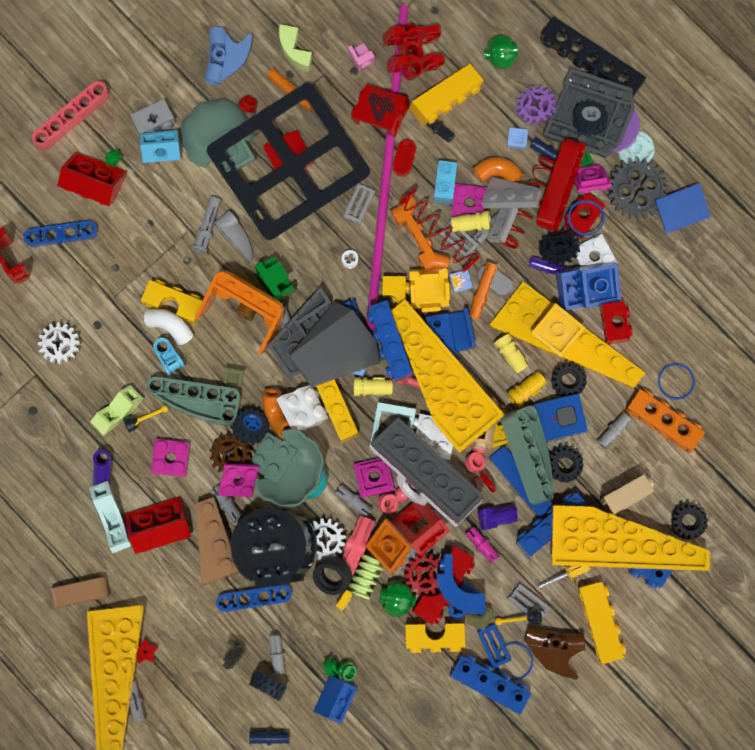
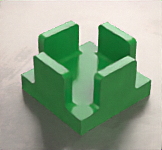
(274, 279)

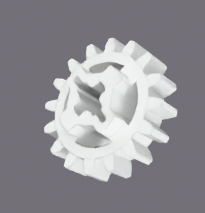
(58, 335)
(333, 538)

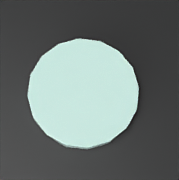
(642, 148)

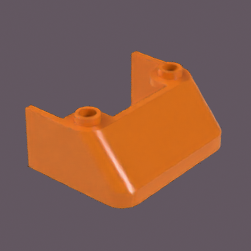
(229, 285)

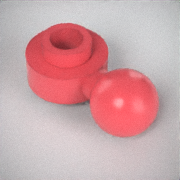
(477, 458)
(392, 501)

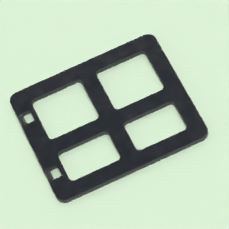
(292, 164)

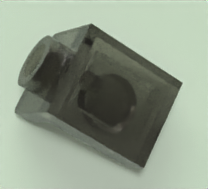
(232, 658)

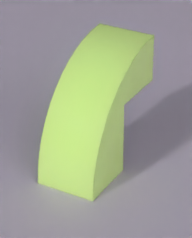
(288, 41)
(119, 408)

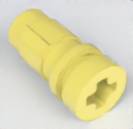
(471, 222)
(511, 353)
(372, 386)

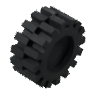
(572, 369)
(574, 457)
(700, 518)

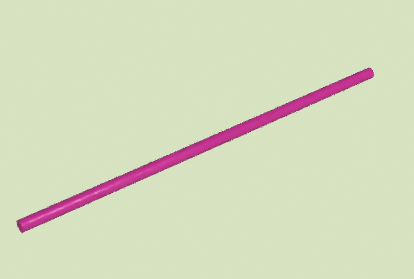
(384, 190)

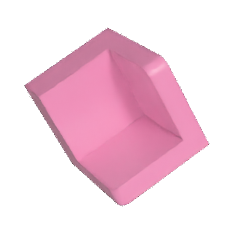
(361, 56)

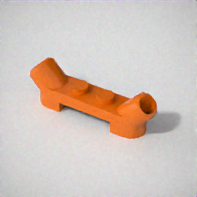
(428, 258)

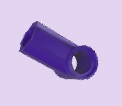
(101, 472)
(492, 518)

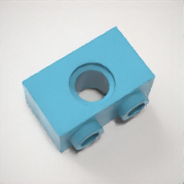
(160, 146)
(445, 182)

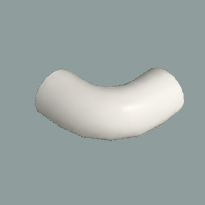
(170, 322)

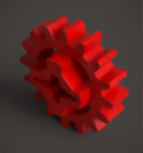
(416, 584)

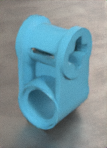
(169, 359)

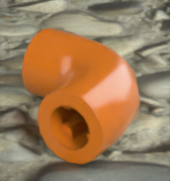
(497, 167)
(273, 411)

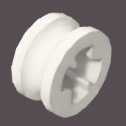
(353, 263)

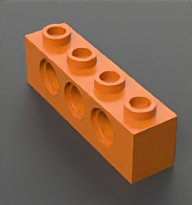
(686, 442)

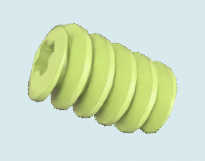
(365, 577)

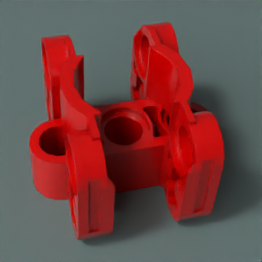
(419, 36)

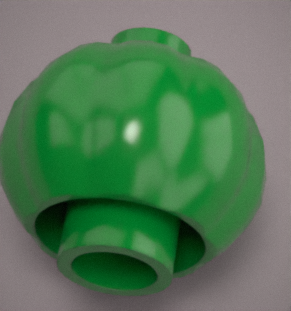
(501, 52)
(397, 598)

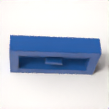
(487, 631)

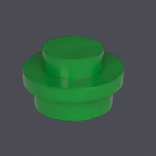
(113, 158)
(330, 666)
(347, 671)

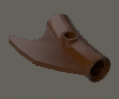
(555, 658)

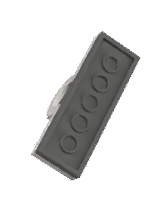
(425, 474)

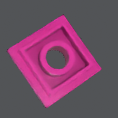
(592, 178)
(465, 192)
(162, 449)
(241, 488)
(369, 488)

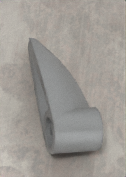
(234, 233)

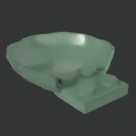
(208, 123)
(289, 468)

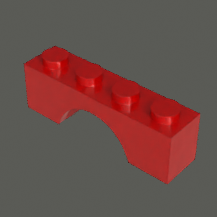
(430, 607)

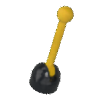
(132, 422)
(533, 617)

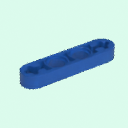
(60, 233)
(254, 601)

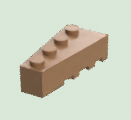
(213, 543)

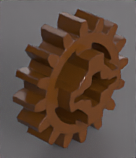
(235, 447)

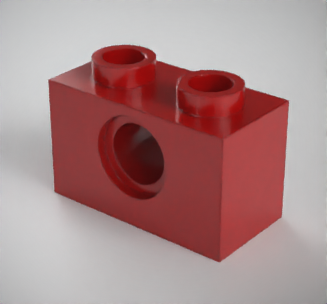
(580, 224)
(615, 334)

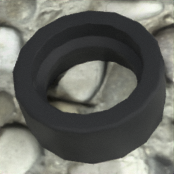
(337, 565)

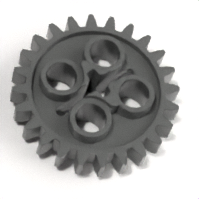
(622, 180)

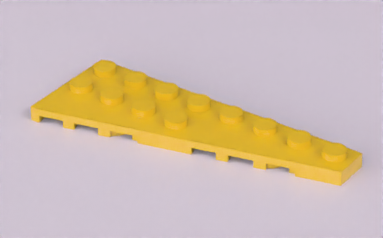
(529, 307)
(112, 659)

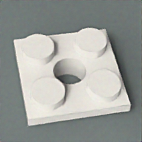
(595, 245)

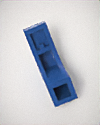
(458, 599)

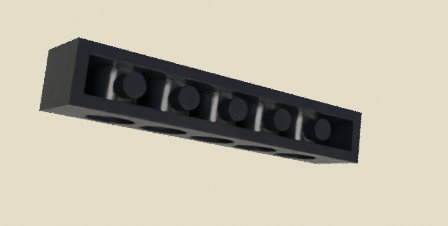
(603, 58)

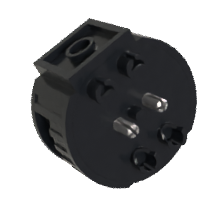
(273, 546)

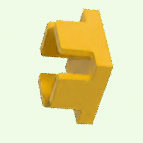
(429, 289)
(558, 330)

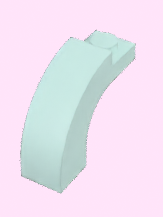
(110, 516)

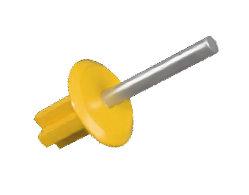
(571, 571)

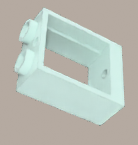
(392, 410)

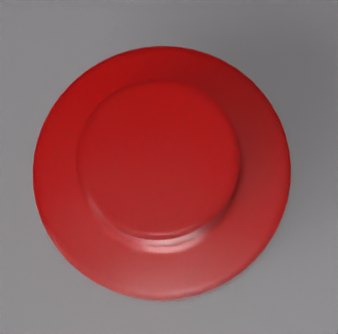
(247, 104)

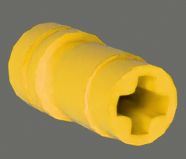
(528, 388)

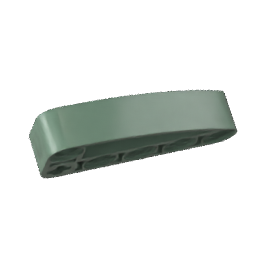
(200, 406)
(530, 453)

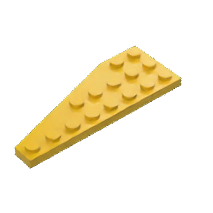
(452, 395)
(603, 540)

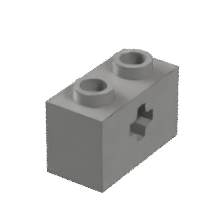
(157, 111)

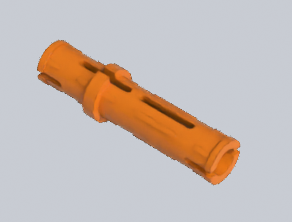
(285, 85)
(480, 297)

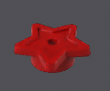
(150, 651)

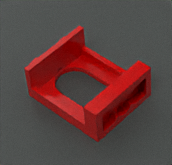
(428, 535)

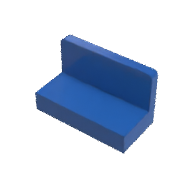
(462, 331)
(335, 699)

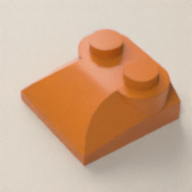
(389, 547)

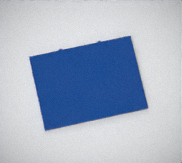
(682, 208)

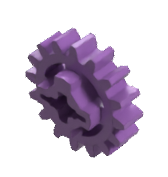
(530, 112)

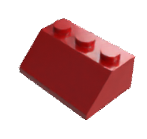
(91, 178)
(157, 525)

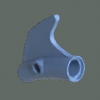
(232, 55)

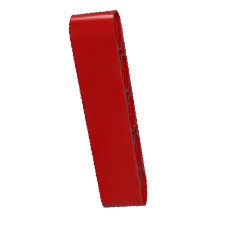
(560, 184)

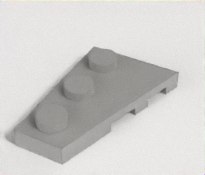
(510, 194)

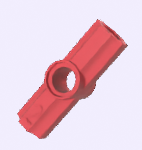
(357, 541)

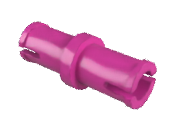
(482, 545)

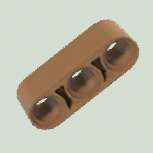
(79, 592)

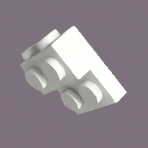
(303, 408)
(433, 436)

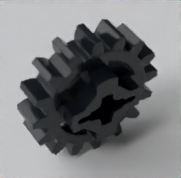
(559, 247)

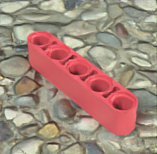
(73, 106)

